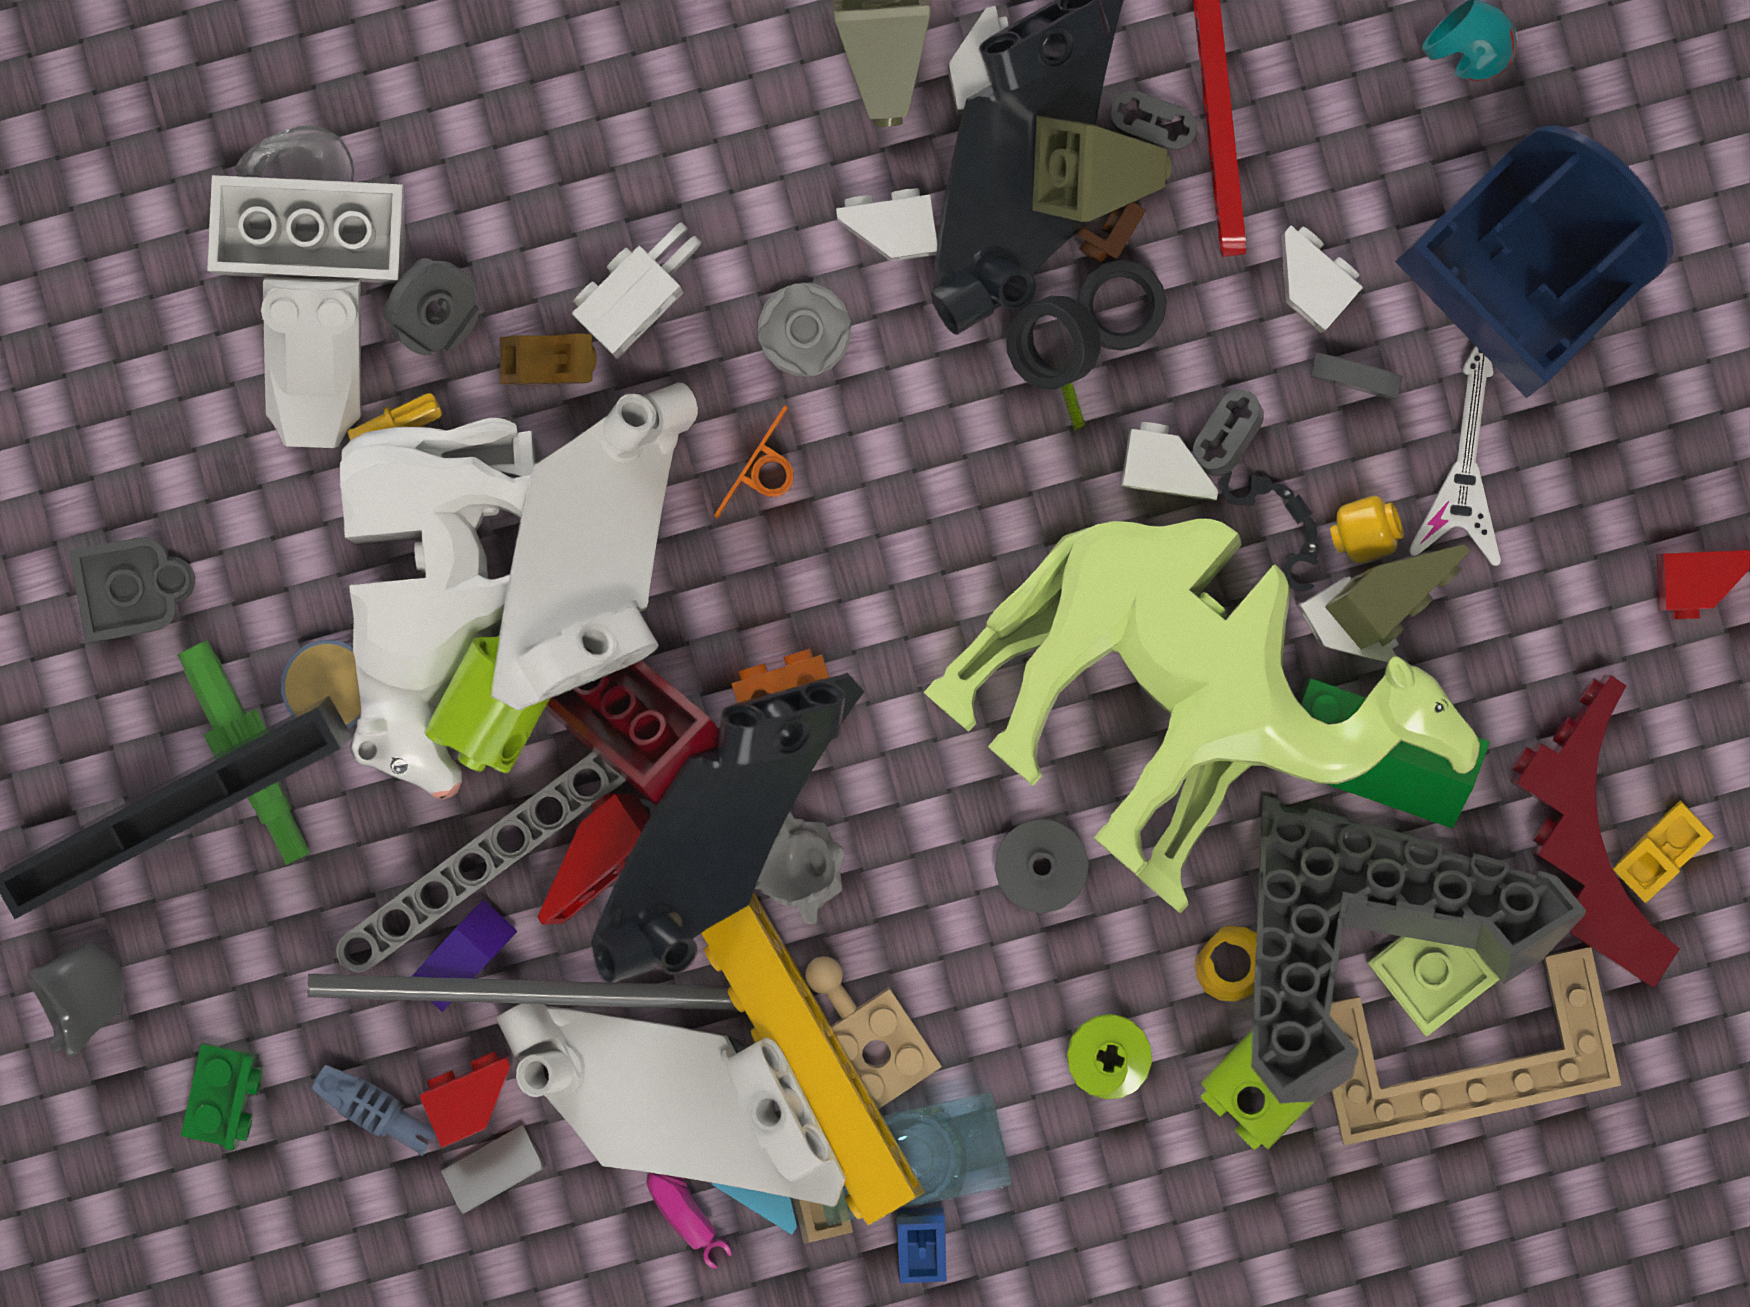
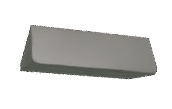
(493, 1168)

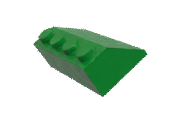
(1408, 775)

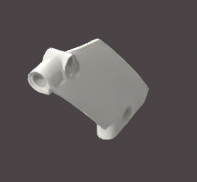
(589, 551)
(675, 1100)

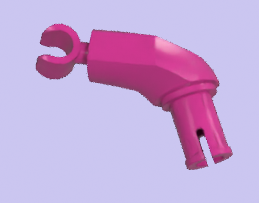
(684, 1214)

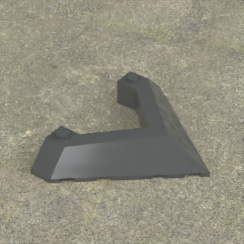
(1337, 874)

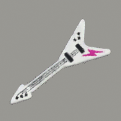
(1462, 495)

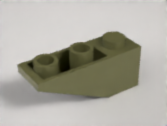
(1383, 596)

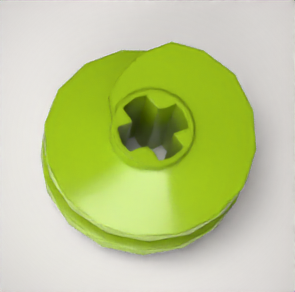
(1129, 1044)

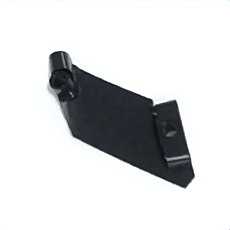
(988, 211)
(717, 828)

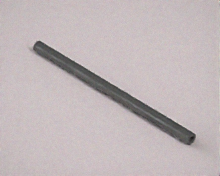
(518, 991)

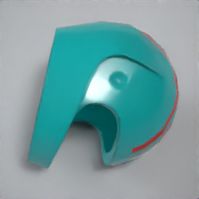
(1481, 34)

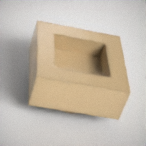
(814, 1224)

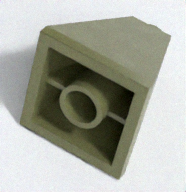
(884, 52)
(1092, 170)

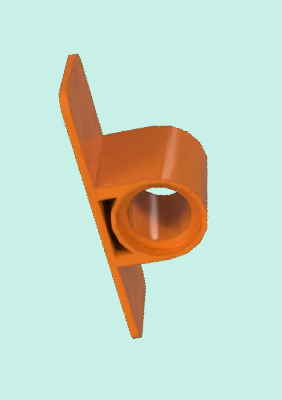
(760, 458)

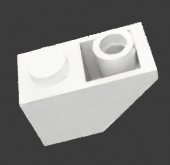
(966, 66)
(894, 227)
(1312, 281)
(1331, 634)

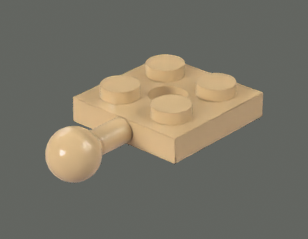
(876, 1019)

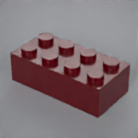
(636, 725)

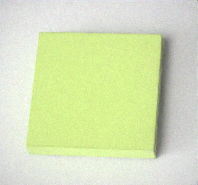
(1431, 978)

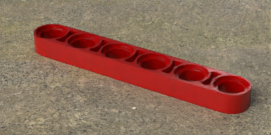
(1220, 127)

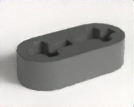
(1156, 109)
(1356, 376)
(1236, 438)

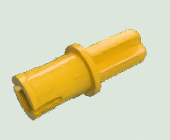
(411, 414)

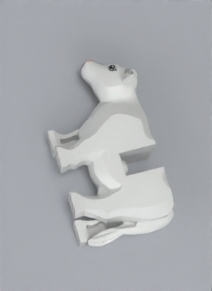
(418, 630)

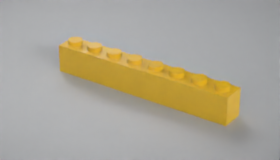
(785, 1010)

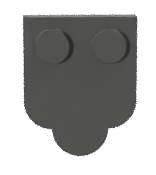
(128, 587)

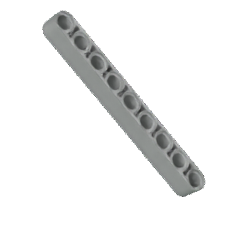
(496, 858)

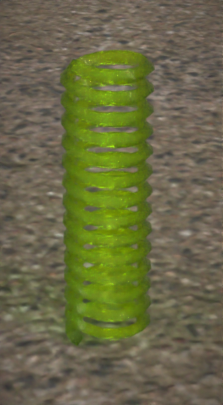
(1075, 409)

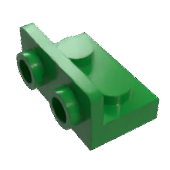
(221, 1096)

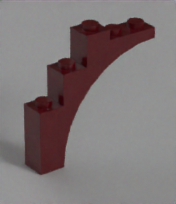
(1574, 842)

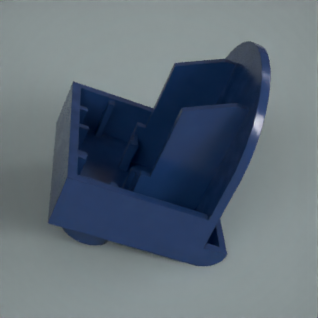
(1542, 252)

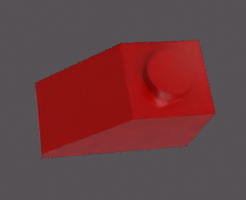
(1697, 580)

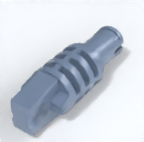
(371, 1108)

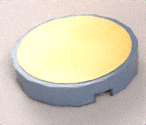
(319, 672)

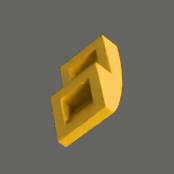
(1663, 851)

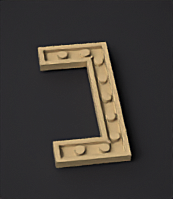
(1579, 1067)

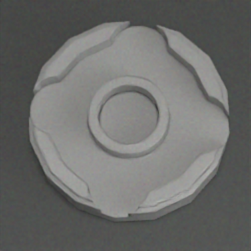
(804, 329)

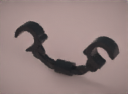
(1296, 508)

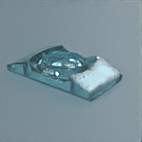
(951, 1149)

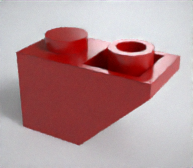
(465, 1102)

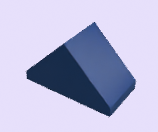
(921, 1245)

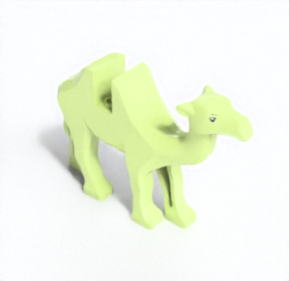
(1219, 679)

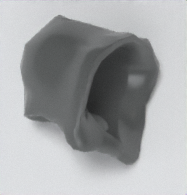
(79, 995)

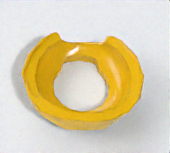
(1205, 969)

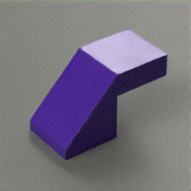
(468, 947)

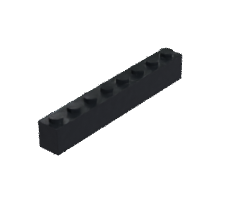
(173, 807)

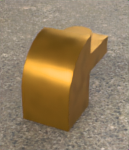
(547, 359)

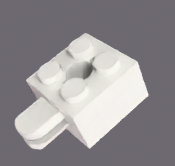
(633, 292)

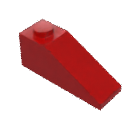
(595, 855)

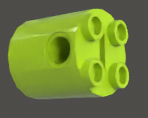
(474, 721)
(1229, 1079)

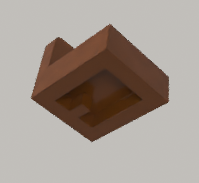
(1118, 226)

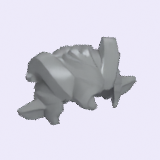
(803, 867)

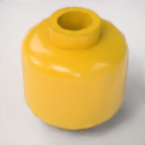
(1367, 529)

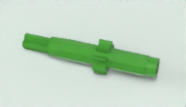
(231, 727)

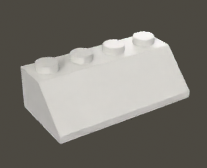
(306, 229)

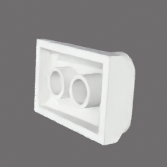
(312, 358)

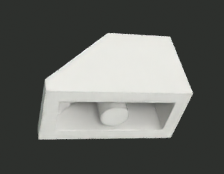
(1164, 465)

